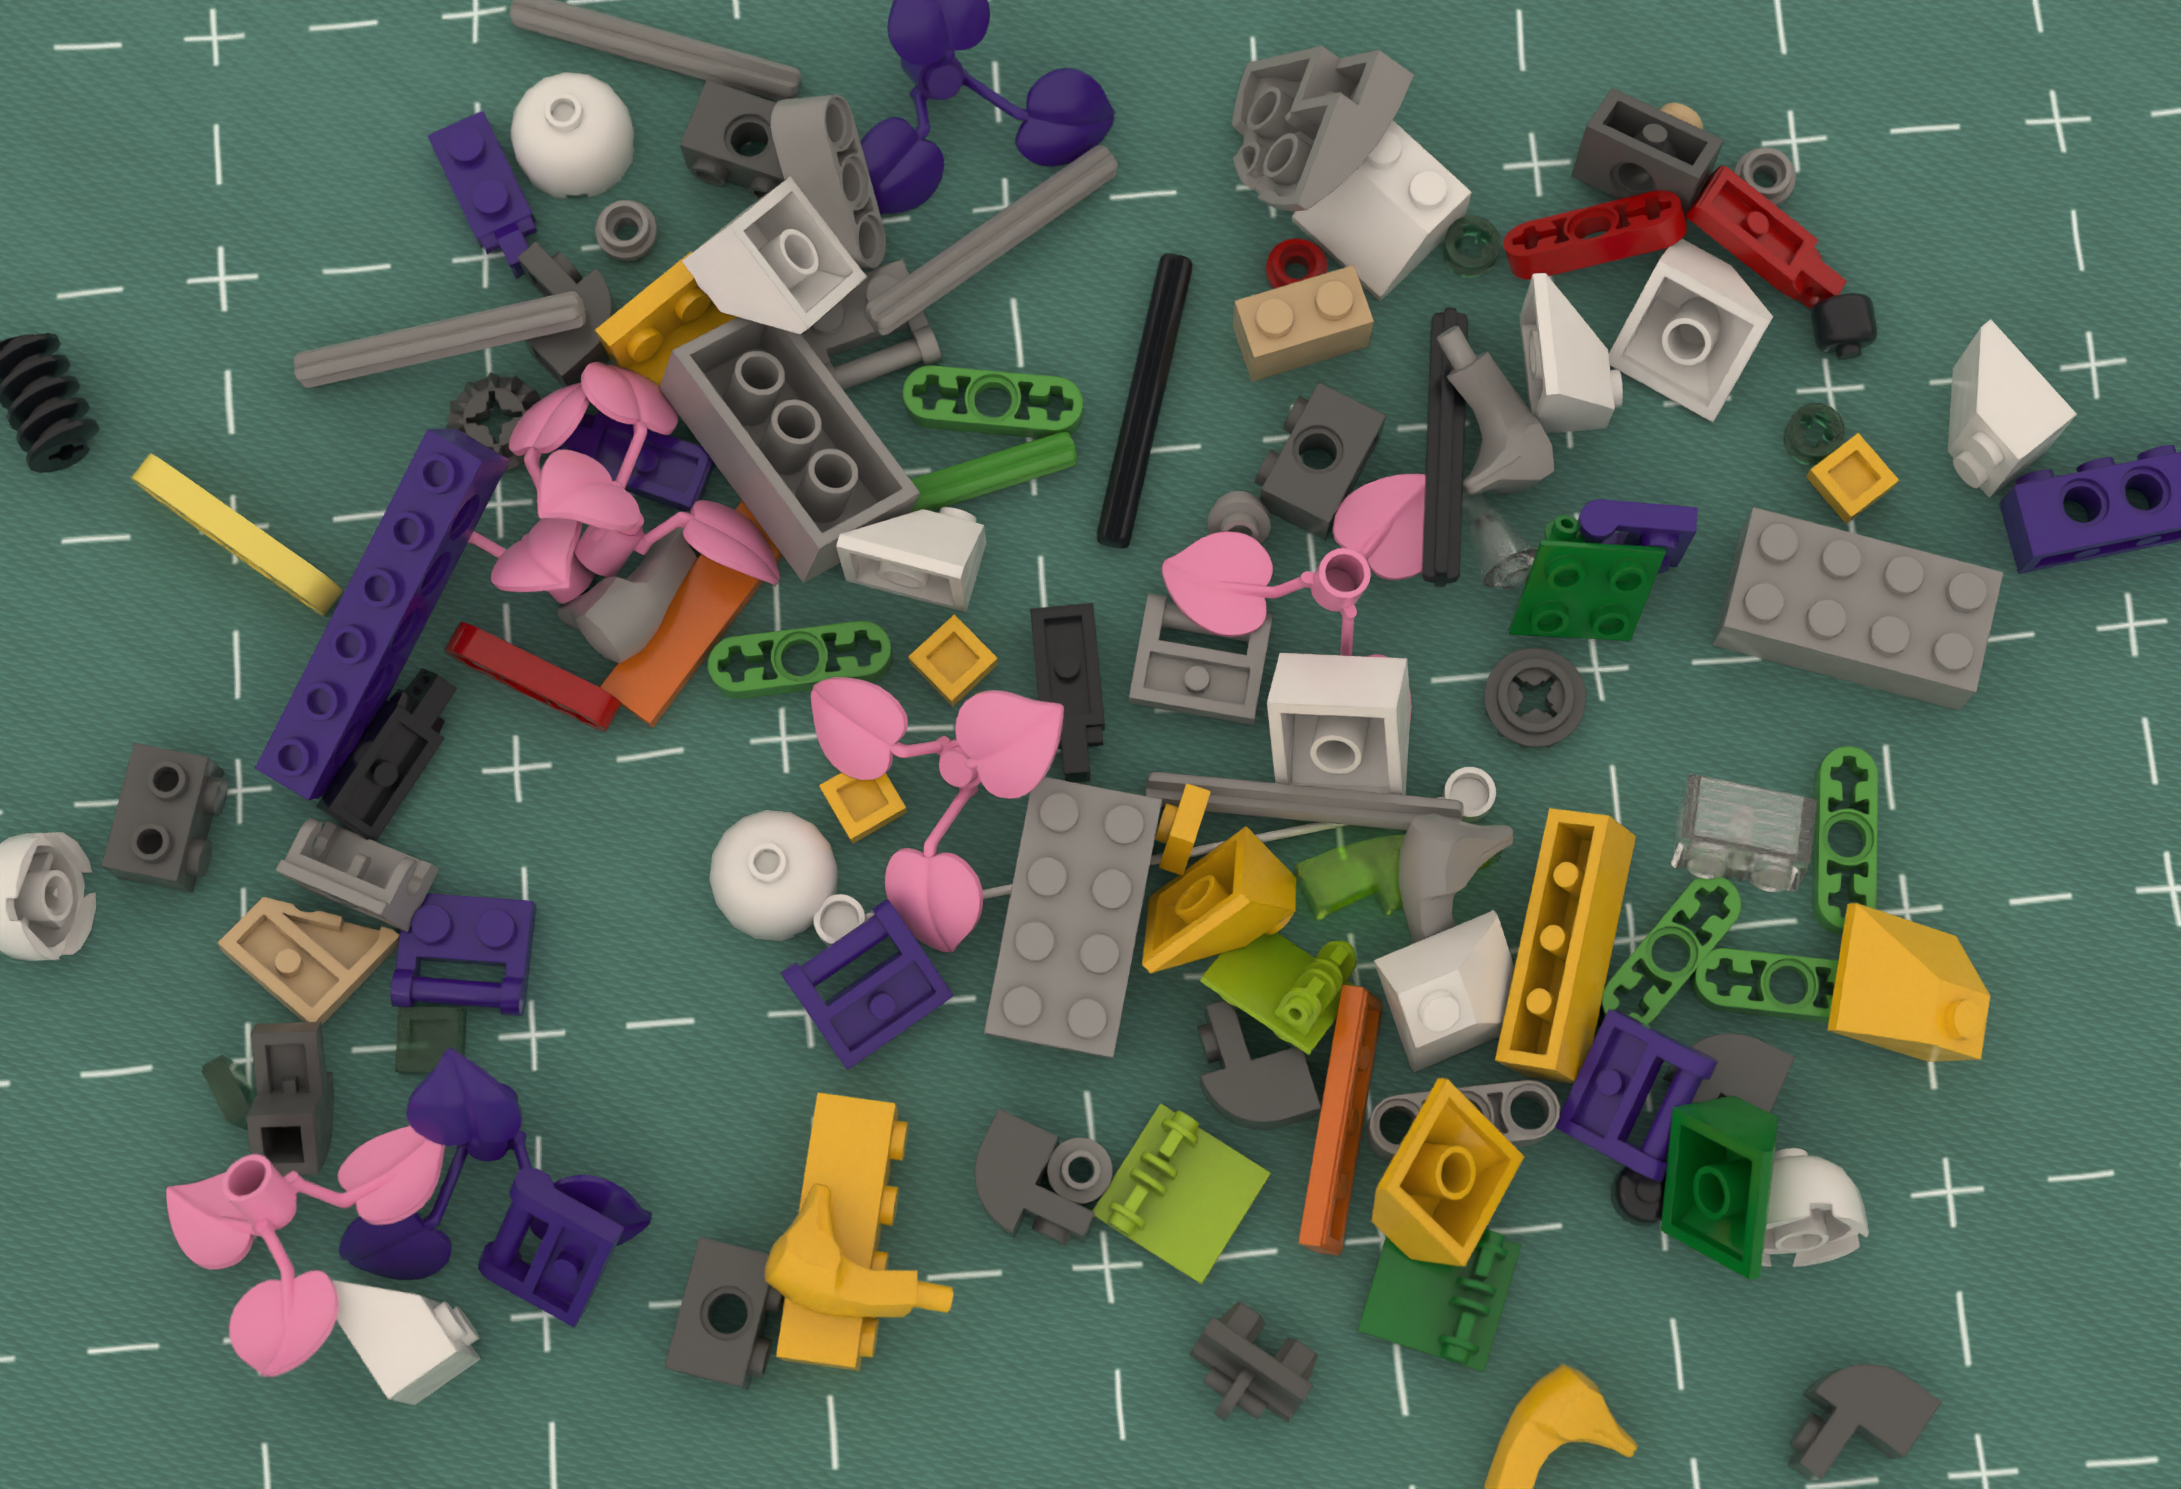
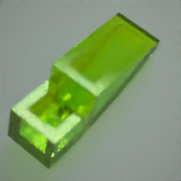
(1354, 873)

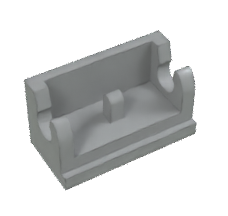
(358, 873)

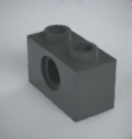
(718, 129)
(1642, 150)
(1326, 423)
(697, 1345)

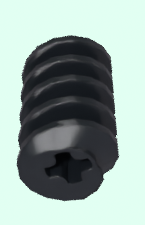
(41, 402)

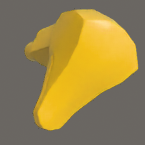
(813, 1272)
(1553, 1412)

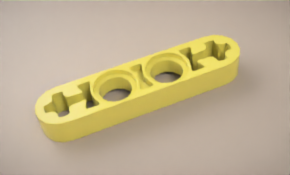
(237, 534)

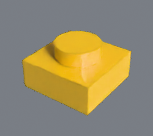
(1852, 478)
(953, 660)
(862, 804)
(1180, 827)

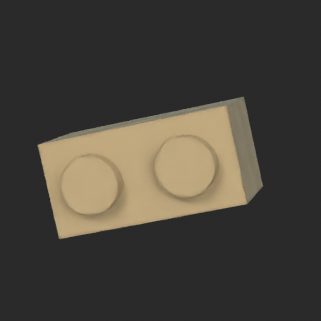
(1302, 323)

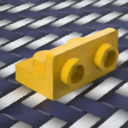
(659, 321)

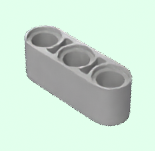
(826, 161)
(1489, 1099)

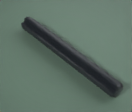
(1144, 401)
(1443, 461)

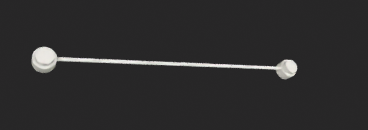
(1468, 785)

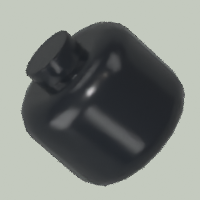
(1844, 324)
(1638, 1197)

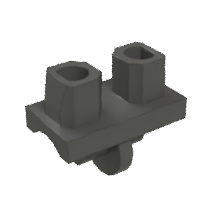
(1247, 1373)

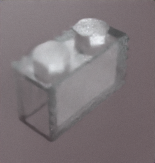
(1744, 833)

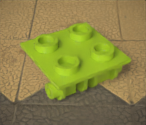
(1285, 985)
(1181, 1193)

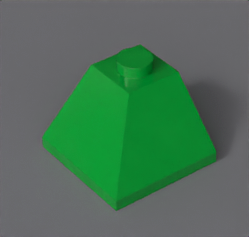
(1721, 1180)

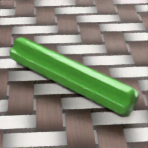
(995, 471)

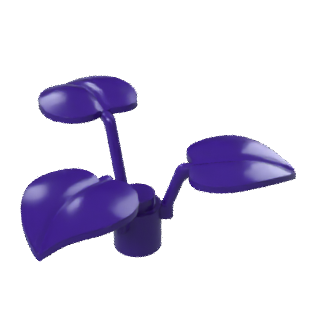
(1062, 118)
(481, 1117)

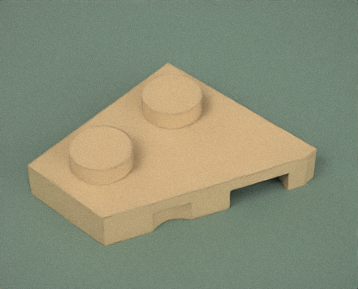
(306, 957)

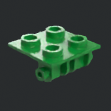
(1584, 586)
(1442, 1306)

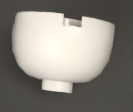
(572, 135)
(772, 874)
(43, 896)
(1812, 1210)

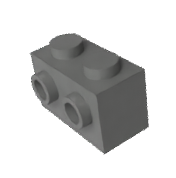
(165, 818)

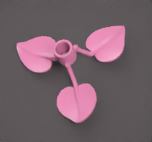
(583, 490)
(546, 554)
(1226, 575)
(997, 742)
(217, 1218)

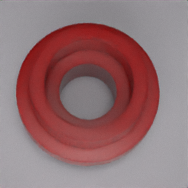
(1291, 252)

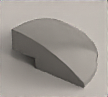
(1312, 121)

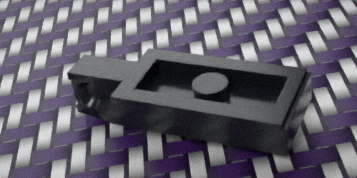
(1071, 677)
(389, 757)

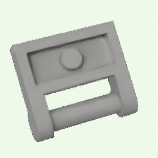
(847, 328)
(1196, 677)

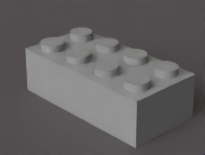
(786, 439)
(1858, 609)
(1073, 917)

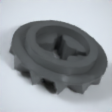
(474, 405)
(1533, 669)

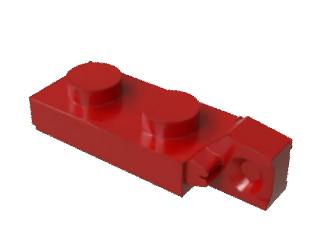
(1763, 238)

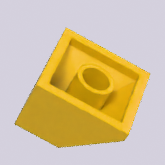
(1219, 904)
(1907, 989)
(1444, 1180)

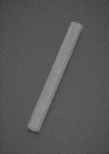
(657, 47)
(991, 240)
(440, 339)
(1303, 802)

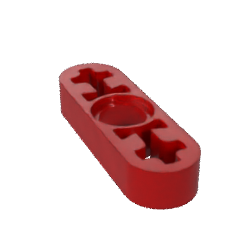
(1632, 226)
(532, 676)

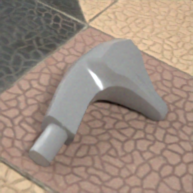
(1513, 443)
(625, 614)
(1439, 861)

